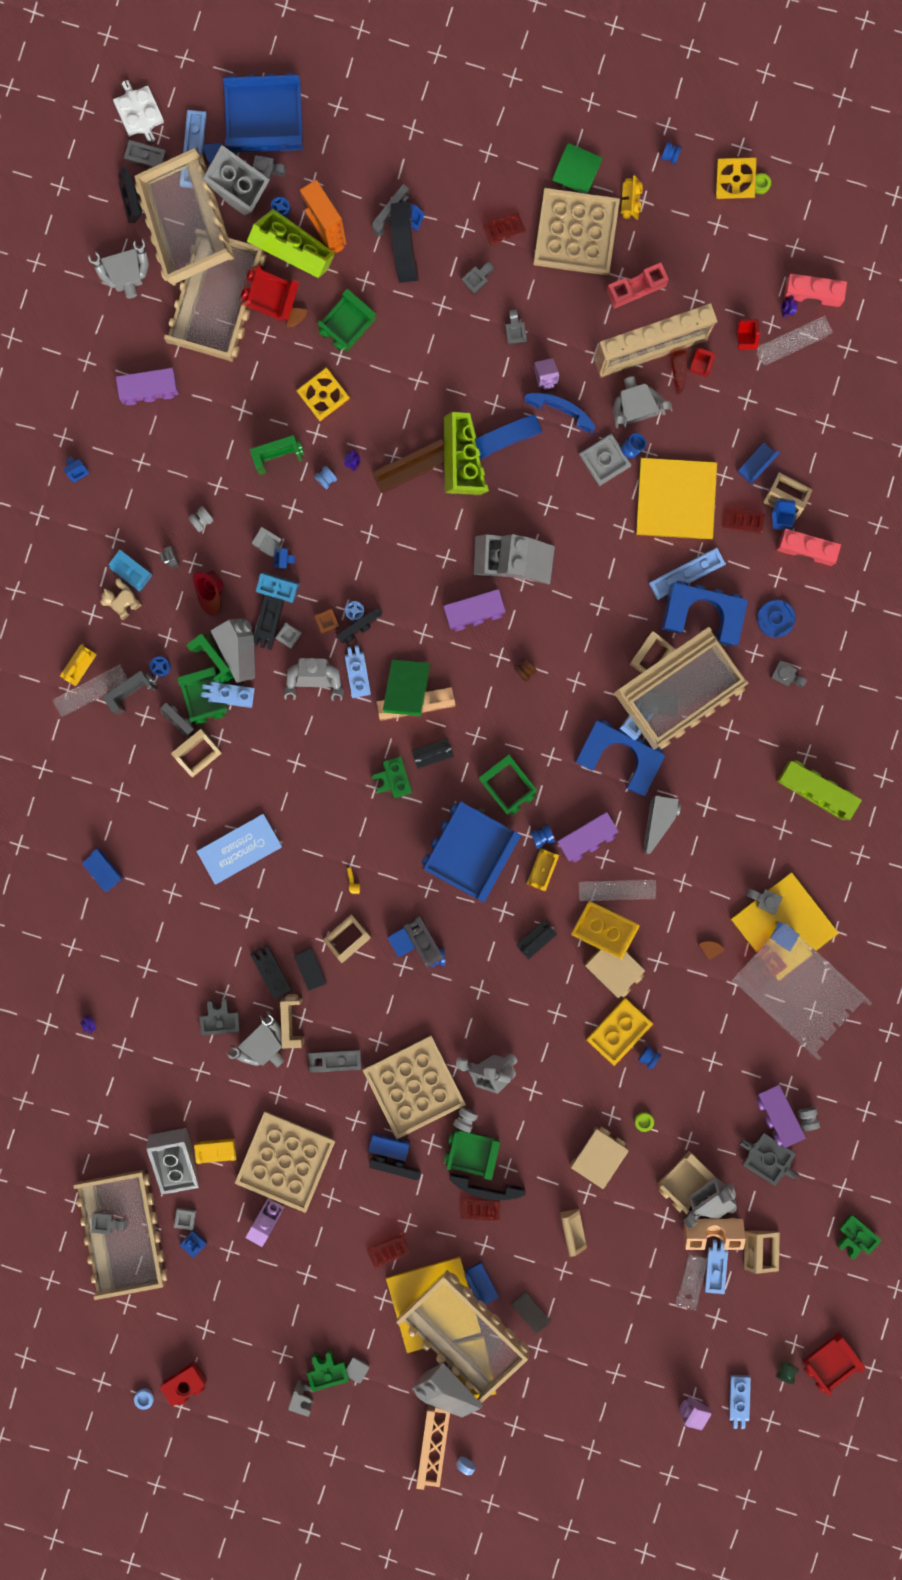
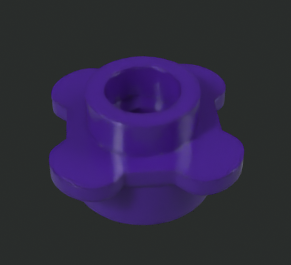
(789, 306)
(352, 460)
(88, 1024)

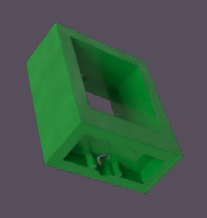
(496, 769)

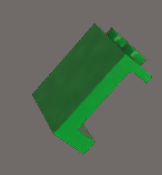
(347, 321)
(275, 449)
(206, 642)
(199, 707)
(472, 1153)

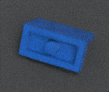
(758, 463)
(102, 870)
(389, 1146)
(481, 1283)

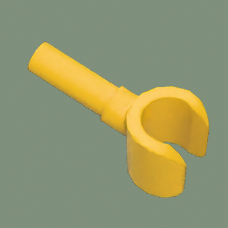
(353, 887)

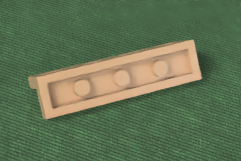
(433, 701)
(425, 1450)

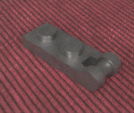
(383, 218)
(423, 942)
(335, 1060)

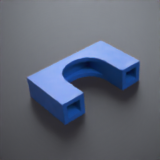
(730, 610)
(647, 759)

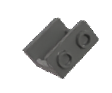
(126, 688)

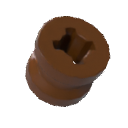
(525, 670)

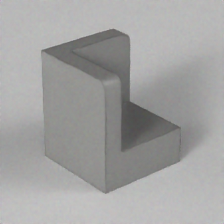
(266, 542)

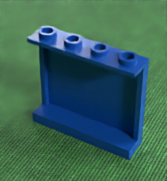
(263, 113)
(470, 851)

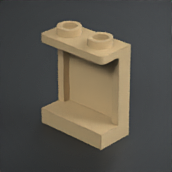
(614, 972)
(288, 1039)
(600, 1157)
(683, 1180)

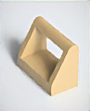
(775, 493)
(635, 663)
(190, 744)
(353, 947)
(573, 1231)
(754, 1251)

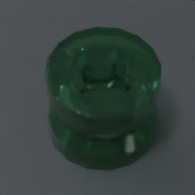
(787, 1372)

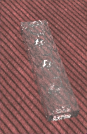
(794, 340)
(90, 691)
(617, 890)

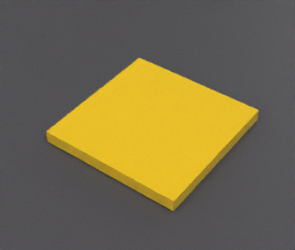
(676, 498)
(795, 910)
(411, 1284)

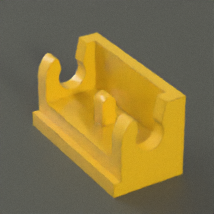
(542, 869)
(215, 1150)

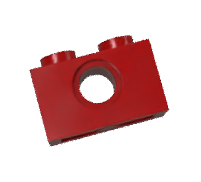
(192, 1376)

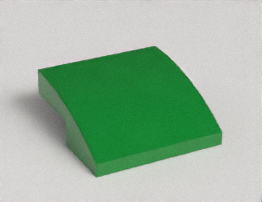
(577, 168)

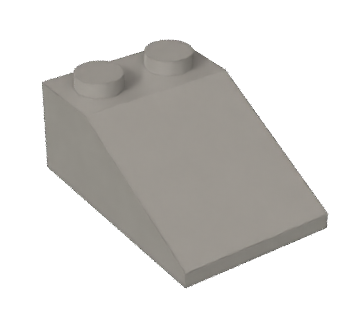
(235, 180)
(487, 555)
(525, 559)
(237, 647)
(660, 817)
(173, 1161)
(445, 1391)

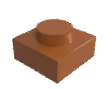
(326, 621)

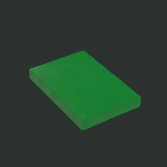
(406, 687)

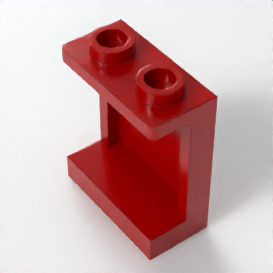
(268, 293)
(832, 1364)

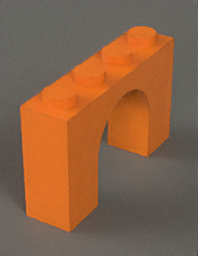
(323, 217)

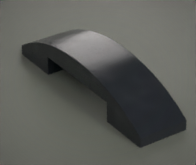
(402, 242)
(510, 1192)

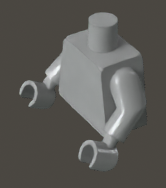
(123, 269)
(638, 403)
(313, 673)
(261, 1044)
(492, 1073)
(711, 1201)

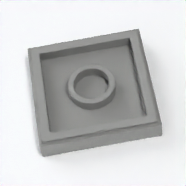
(605, 460)

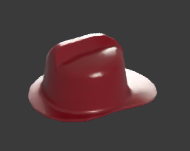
(208, 591)

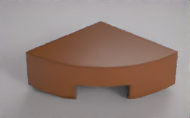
(296, 316)
(710, 949)

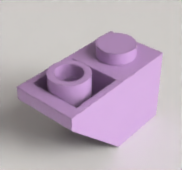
(546, 374)
(265, 1222)
(694, 1413)

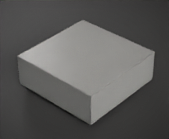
(288, 635)
(185, 1218)
(357, 1369)

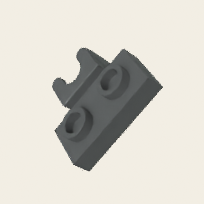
(219, 1020)

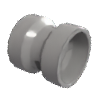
(200, 519)
(808, 1119)
(465, 1120)

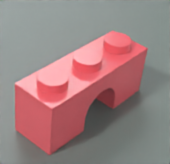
(648, 281)
(827, 290)
(802, 544)

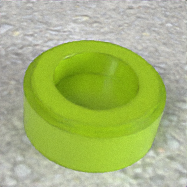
(763, 183)
(644, 1121)

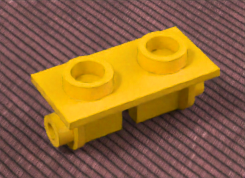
(631, 188)
(78, 665)

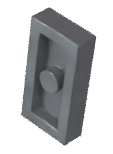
(144, 154)
(171, 714)

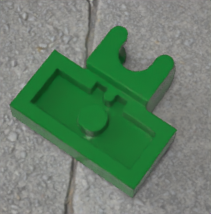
(393, 778)
(857, 1237)
(327, 1372)

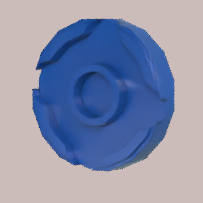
(776, 618)

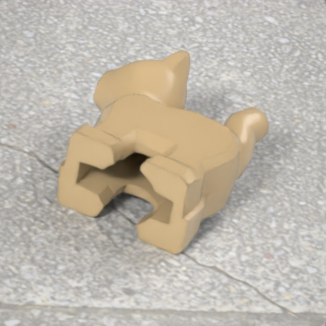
(122, 601)

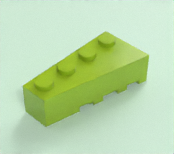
(290, 243)
(461, 456)
(818, 790)

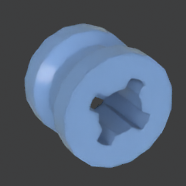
(325, 477)
(354, 608)

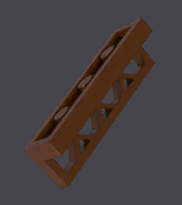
(410, 466)

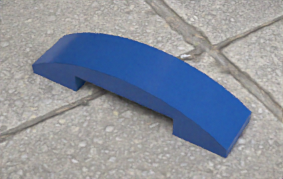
(538, 400)
(507, 435)

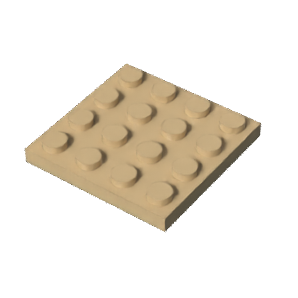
(576, 231)
(414, 1087)
(285, 1161)

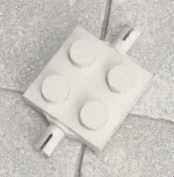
(138, 111)

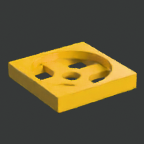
(744, 178)
(324, 374)

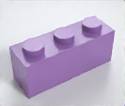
(147, 386)
(474, 610)
(588, 837)
(780, 1117)

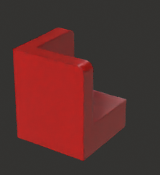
(748, 334)
(702, 362)

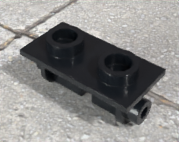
(432, 753)
(536, 939)

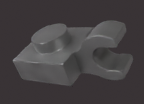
(267, 167)
(477, 278)
(515, 331)
(169, 557)
(785, 675)
(767, 900)
(104, 1223)

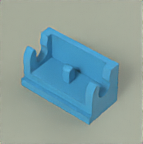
(130, 570)
(277, 587)

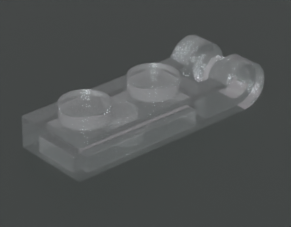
(692, 1281)

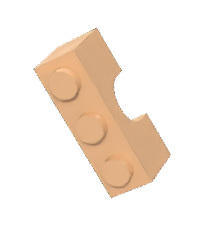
(729, 1230)

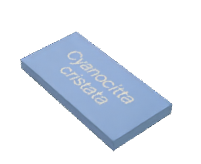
(239, 849)

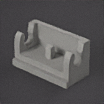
(299, 1402)

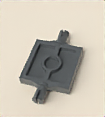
(768, 1159)

